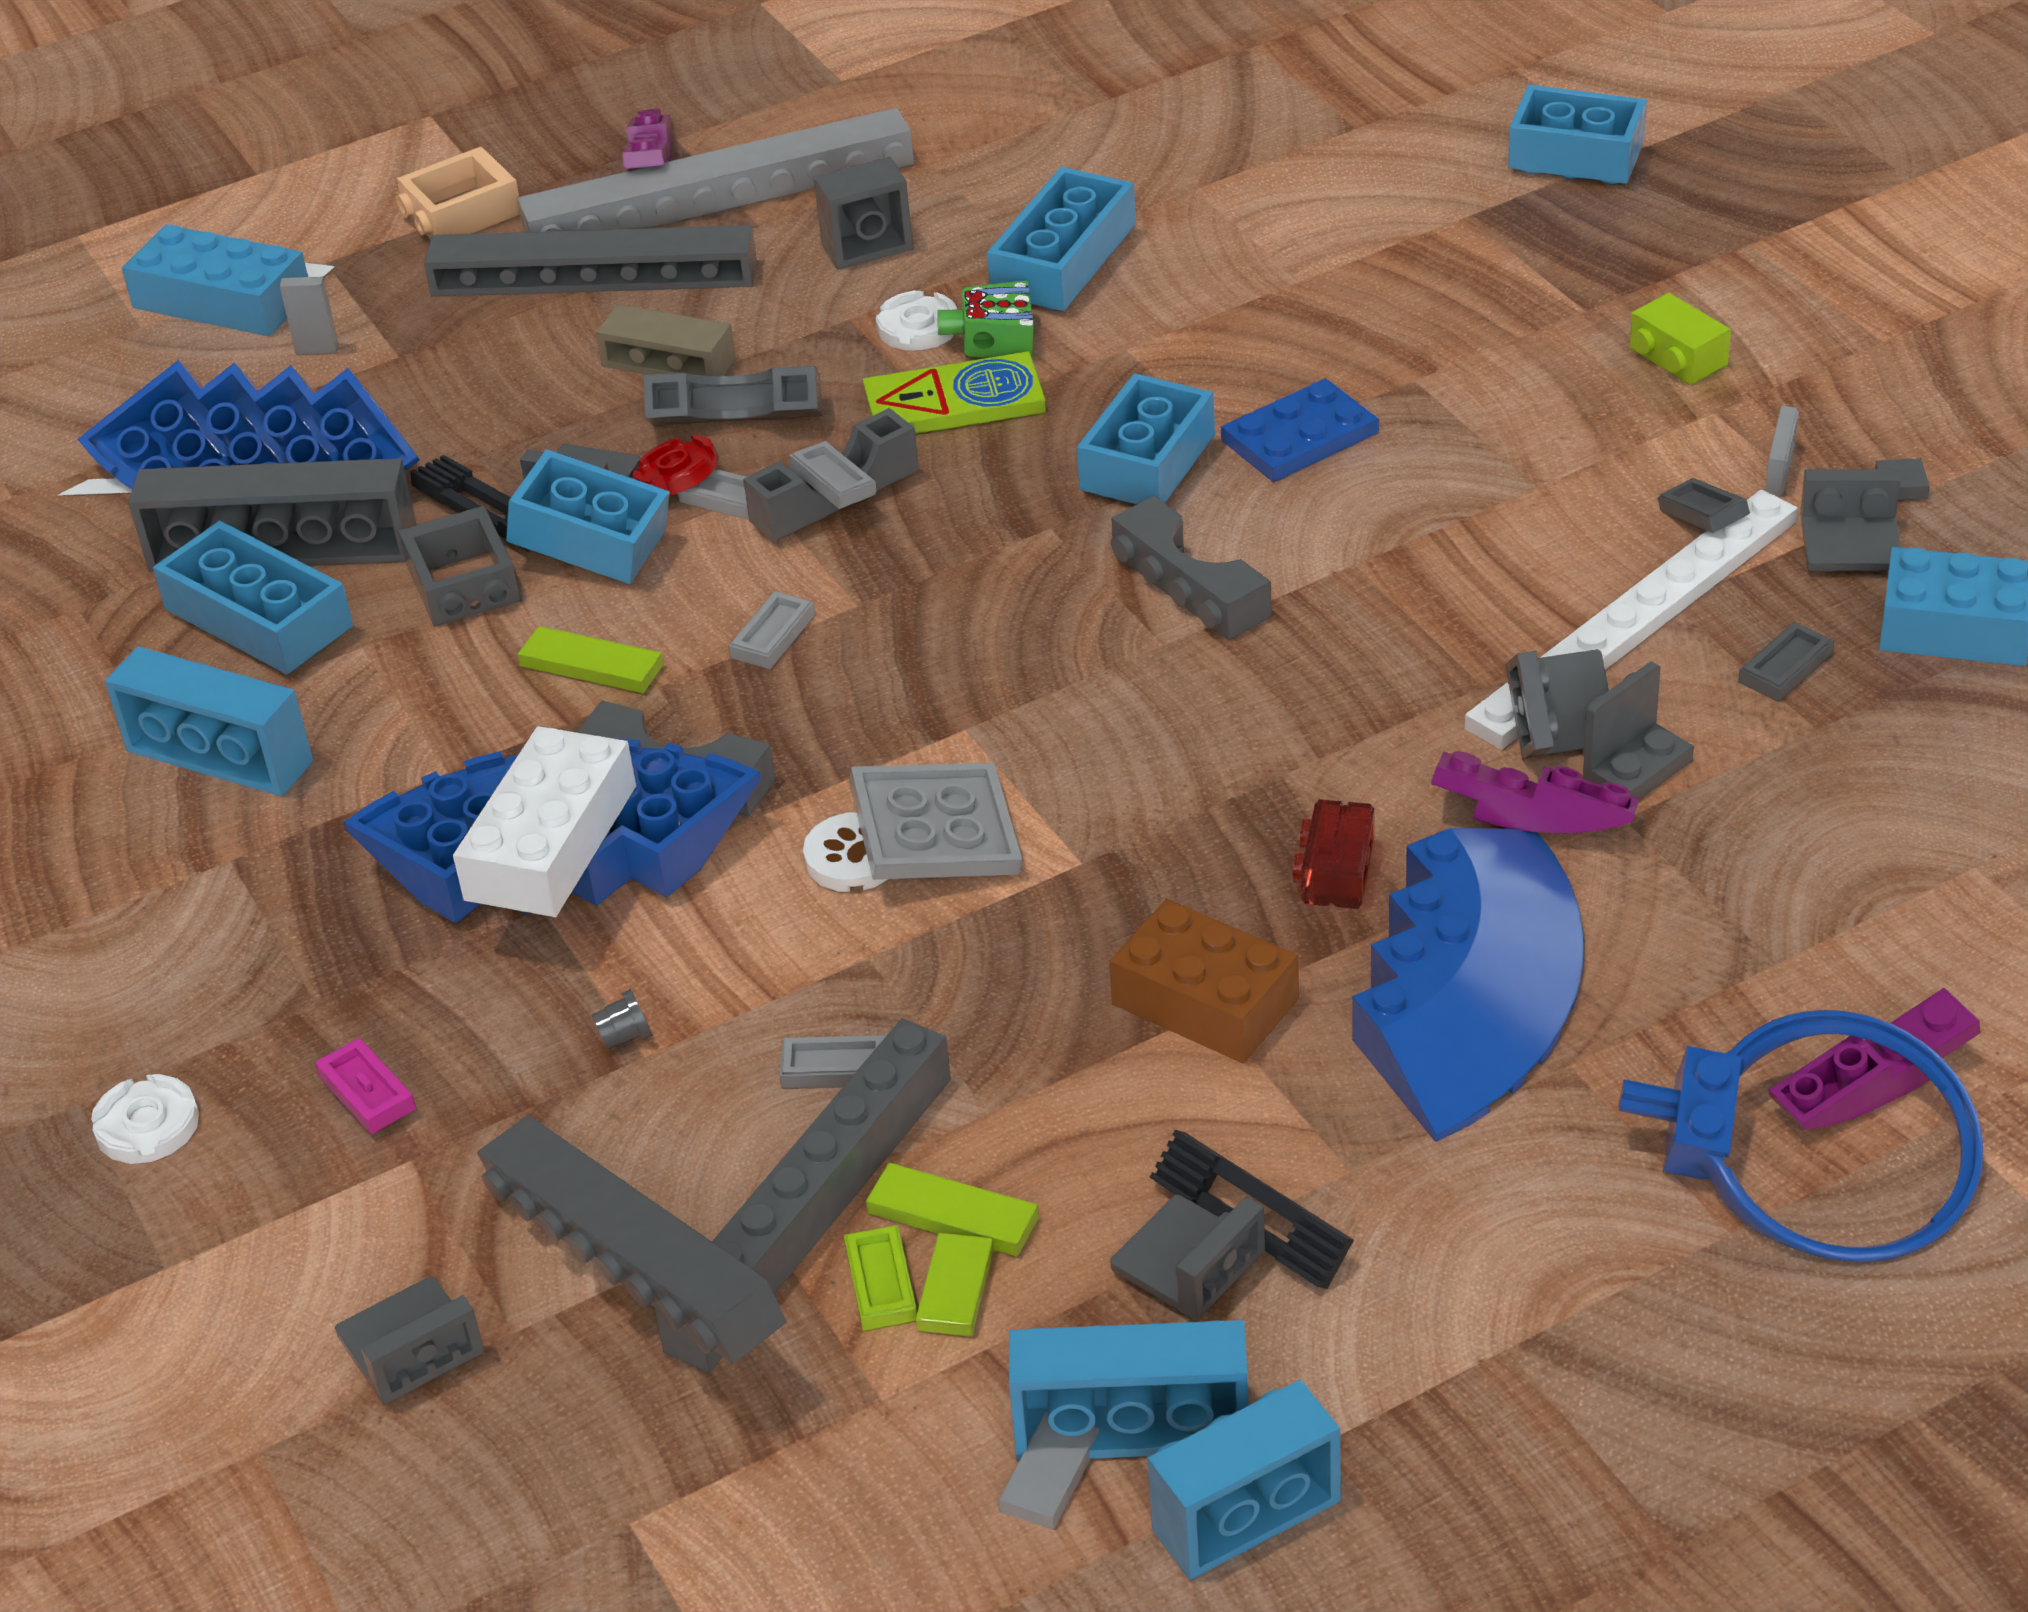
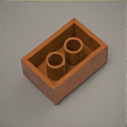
(1204, 980)

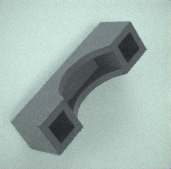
(757, 396)
(784, 502)
(1223, 594)
(628, 723)

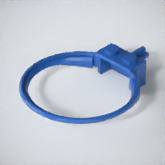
(1704, 1112)

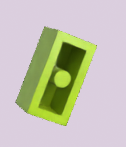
(1679, 338)

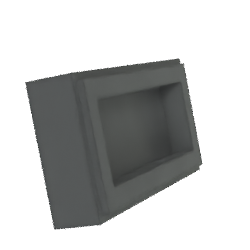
(1703, 505)
(1786, 661)

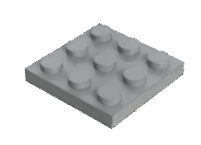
(934, 821)

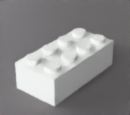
(545, 821)

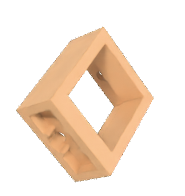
(465, 214)

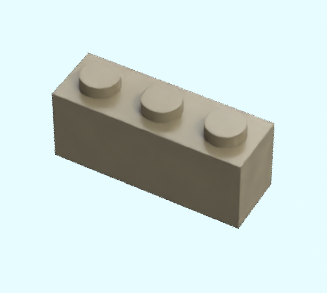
(664, 343)

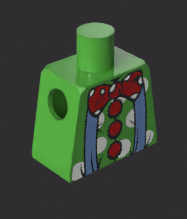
(991, 320)

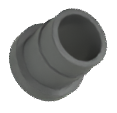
(621, 1021)

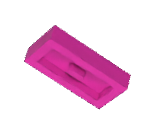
(365, 1085)

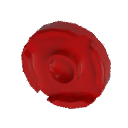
(677, 464)

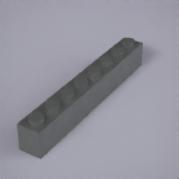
(591, 260)
(828, 1165)
(632, 1240)

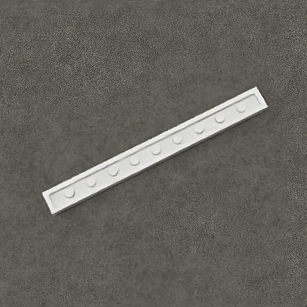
(1651, 602)

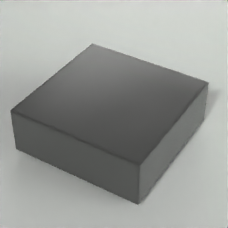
(1913, 477)

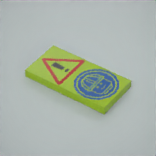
(959, 392)

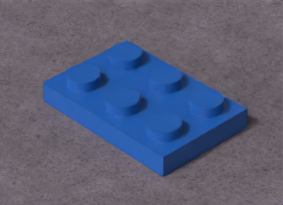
(1299, 429)

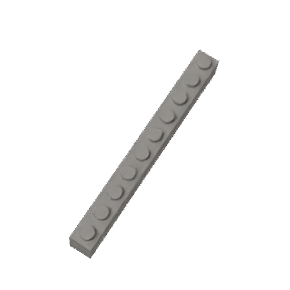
(719, 177)

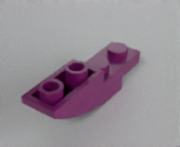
(648, 140)
(1553, 805)
(1866, 1075)

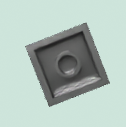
(863, 212)

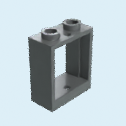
(451, 541)

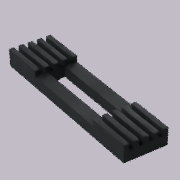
(447, 478)
(1314, 1246)

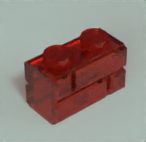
(1336, 853)

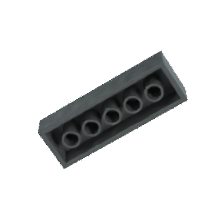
(303, 509)

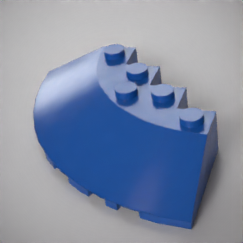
(235, 423)
(657, 839)
(1471, 973)

